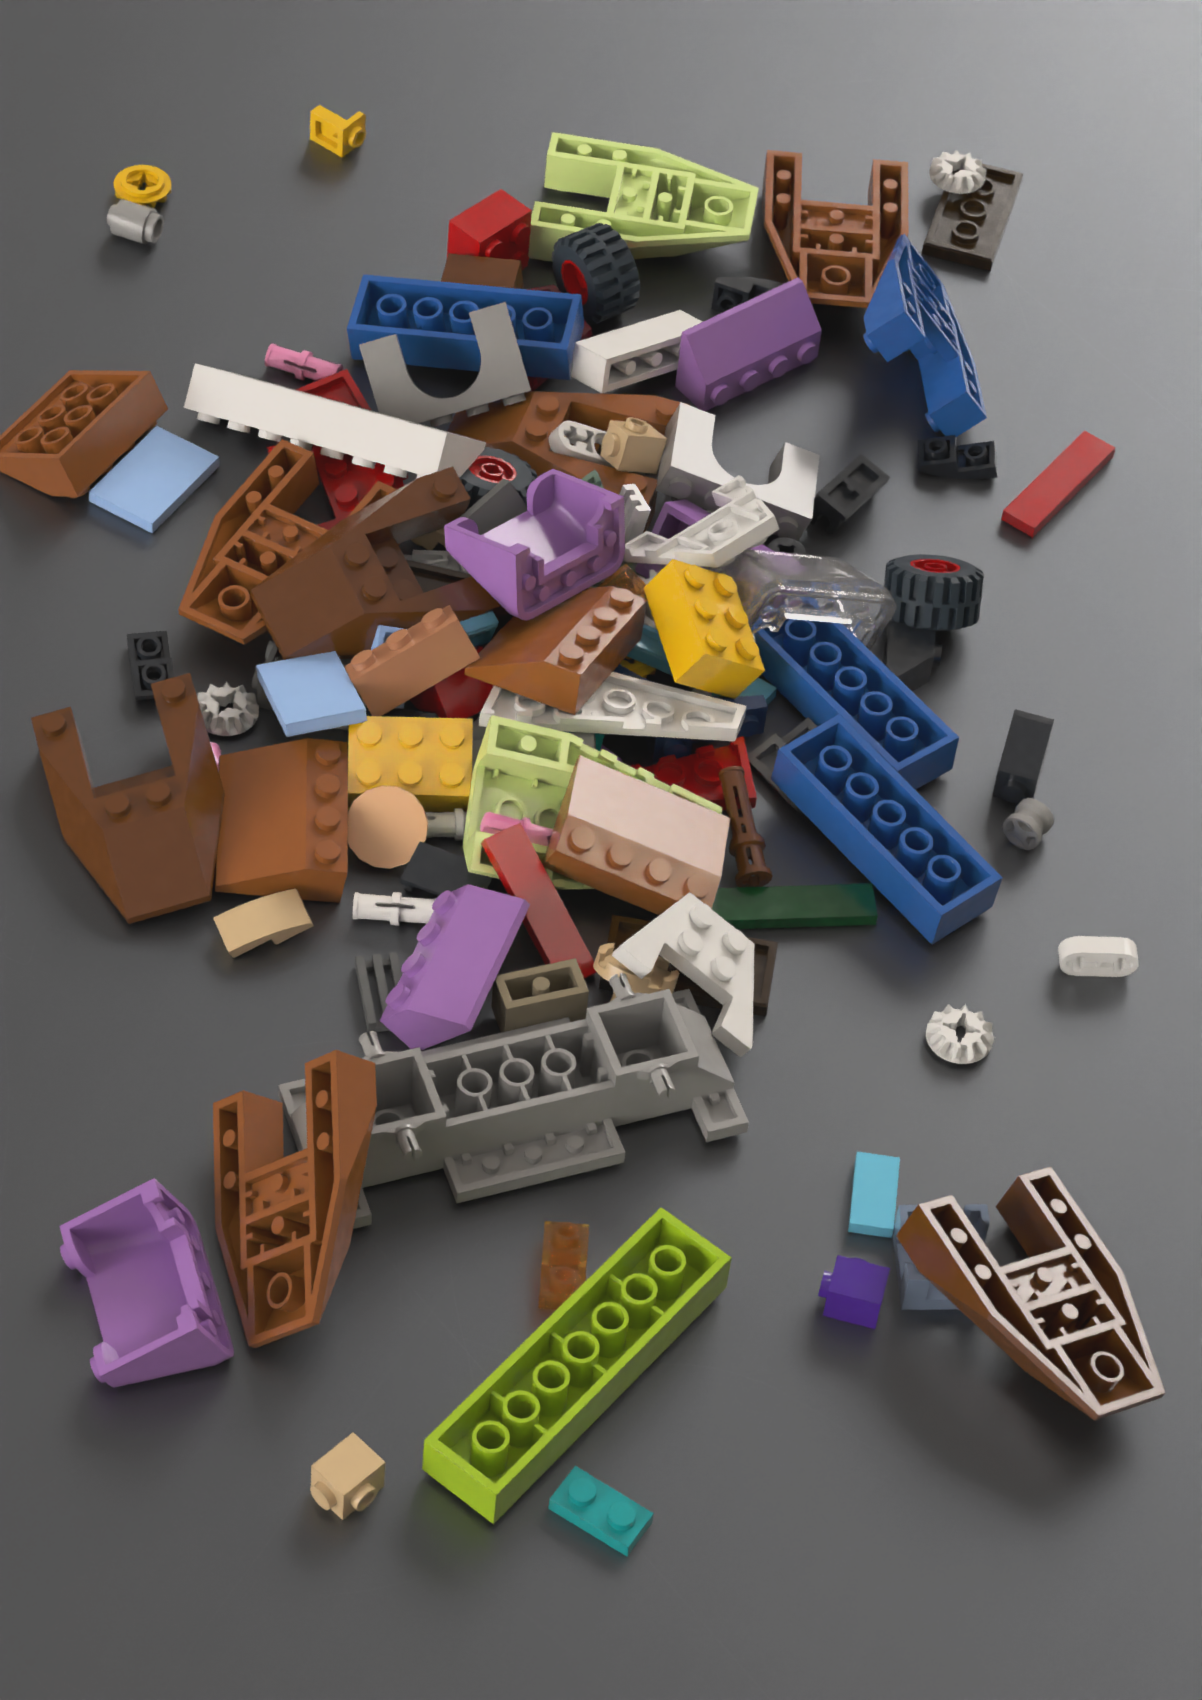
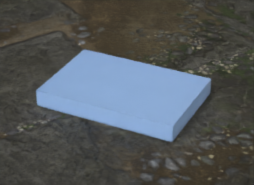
(154, 479)
(311, 693)

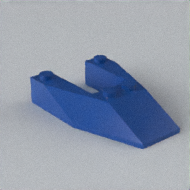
(916, 315)

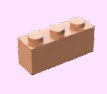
(411, 661)

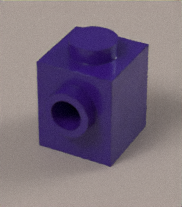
(854, 1291)

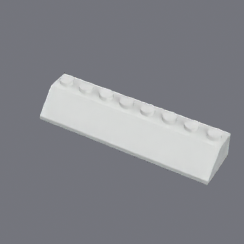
(328, 424)

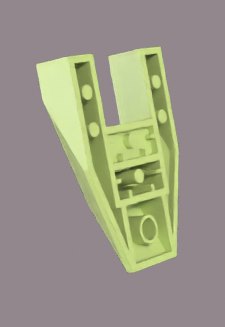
(655, 200)

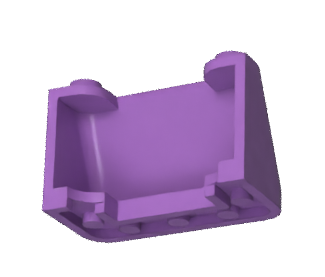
(550, 551)
(147, 1287)

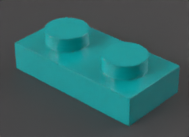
(601, 1511)

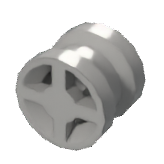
(1028, 823)

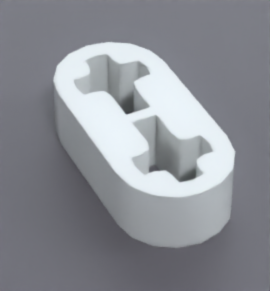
(1098, 956)

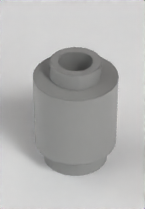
(135, 222)

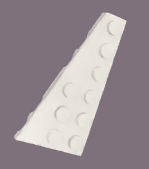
(627, 708)

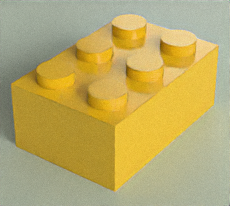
(703, 629)
(416, 754)

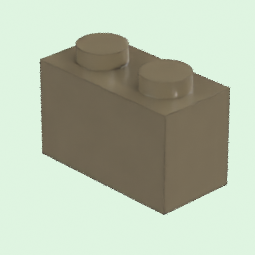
(539, 995)

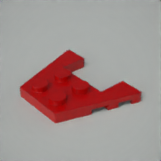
(347, 482)

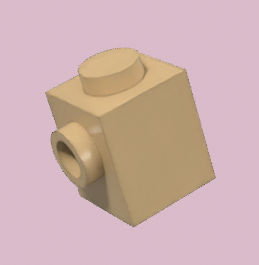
(633, 446)
(347, 1477)

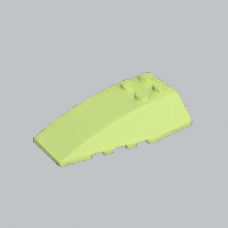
(526, 774)

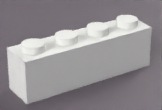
(631, 352)

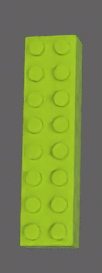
(575, 1365)

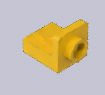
(336, 132)

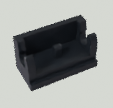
(848, 492)
(440, 871)

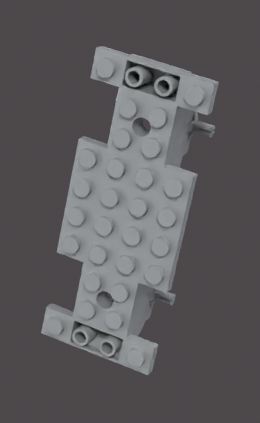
(538, 1096)

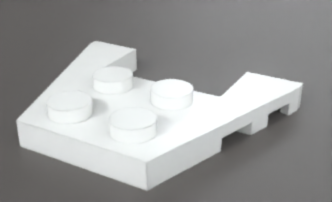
(715, 539)
(708, 954)

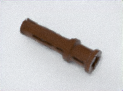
(745, 841)

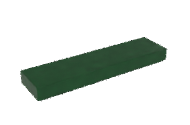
(797, 906)

